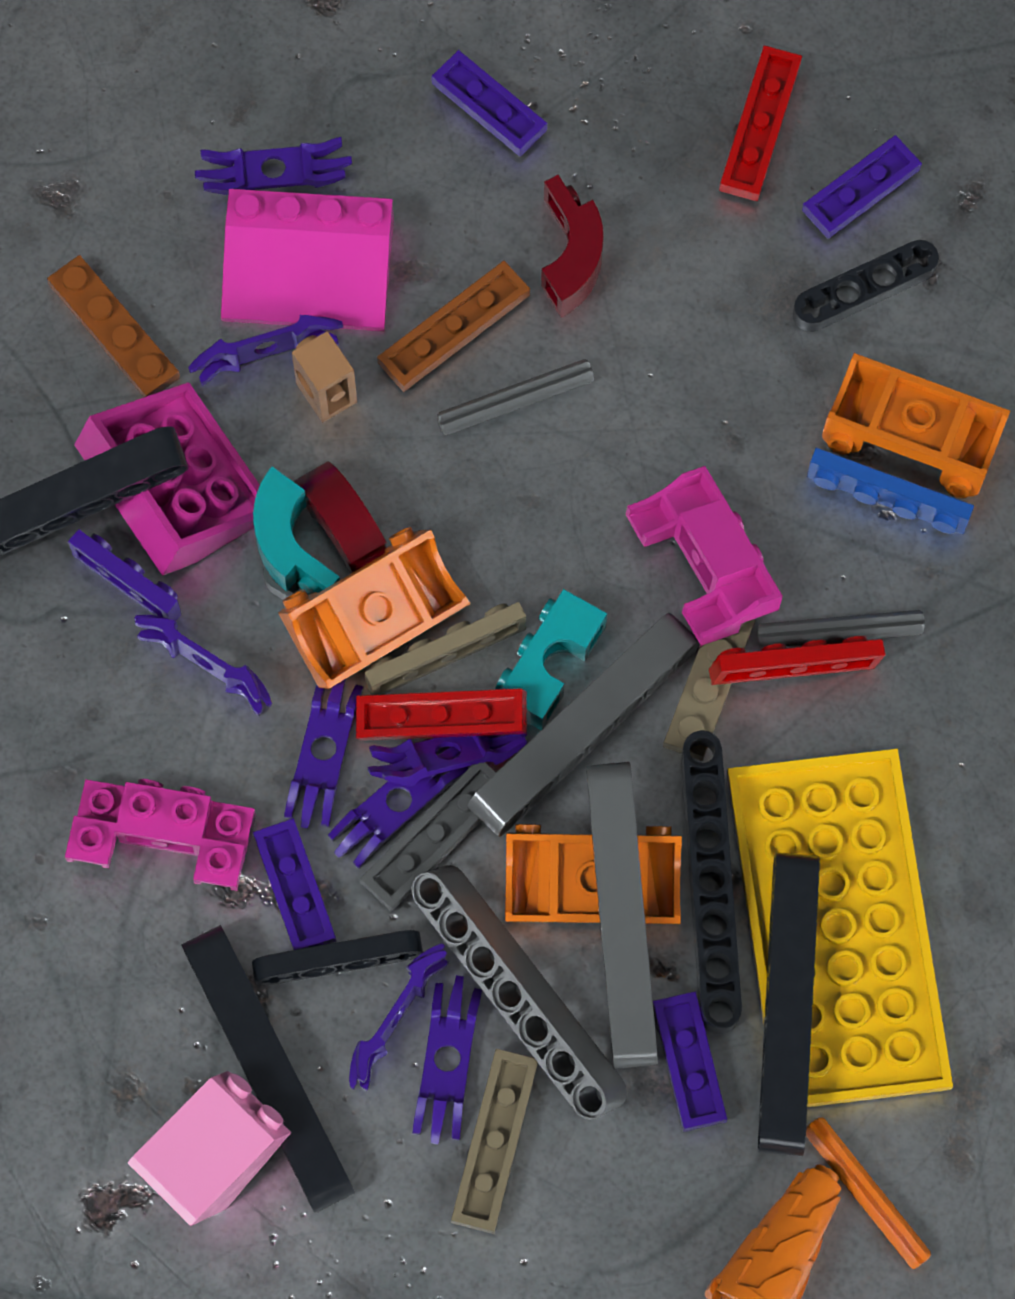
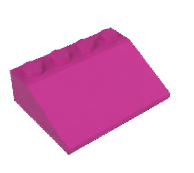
(306, 258)
(191, 512)

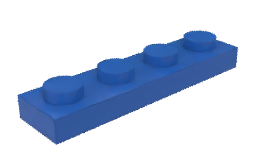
(875, 486)

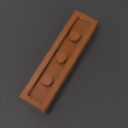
(453, 326)
(113, 327)

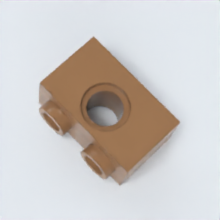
(324, 376)

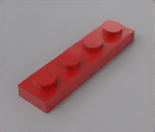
(760, 123)
(812, 658)
(441, 714)

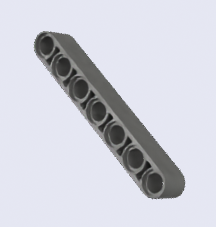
(583, 724)
(622, 915)
(537, 997)

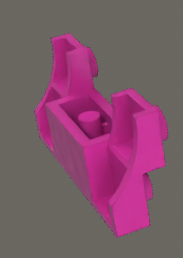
(716, 549)
(162, 820)

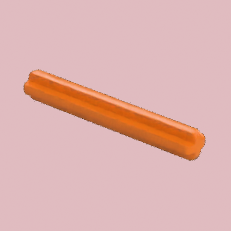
(867, 1193)

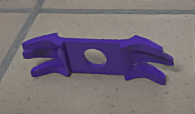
(297, 162)
(230, 356)
(237, 680)
(424, 762)
(318, 773)
(382, 820)
(371, 1051)
(440, 1084)

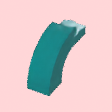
(274, 516)

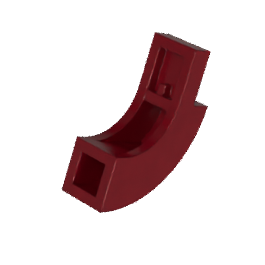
(577, 269)
(342, 516)

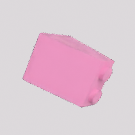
(210, 1148)

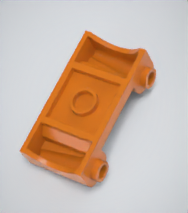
(917, 422)
(372, 608)
(556, 877)

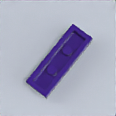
(489, 103)
(861, 187)
(125, 575)
(294, 885)
(689, 1061)

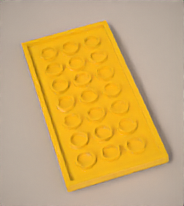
(874, 973)

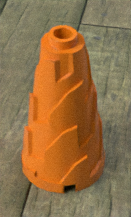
(784, 1245)

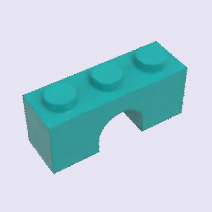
(566, 627)

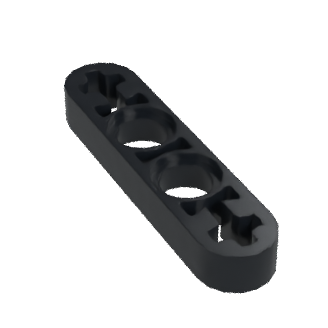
(862, 280)
(337, 957)

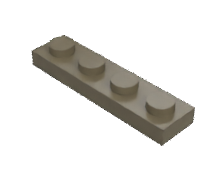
(429, 656)
(700, 701)
(494, 1141)

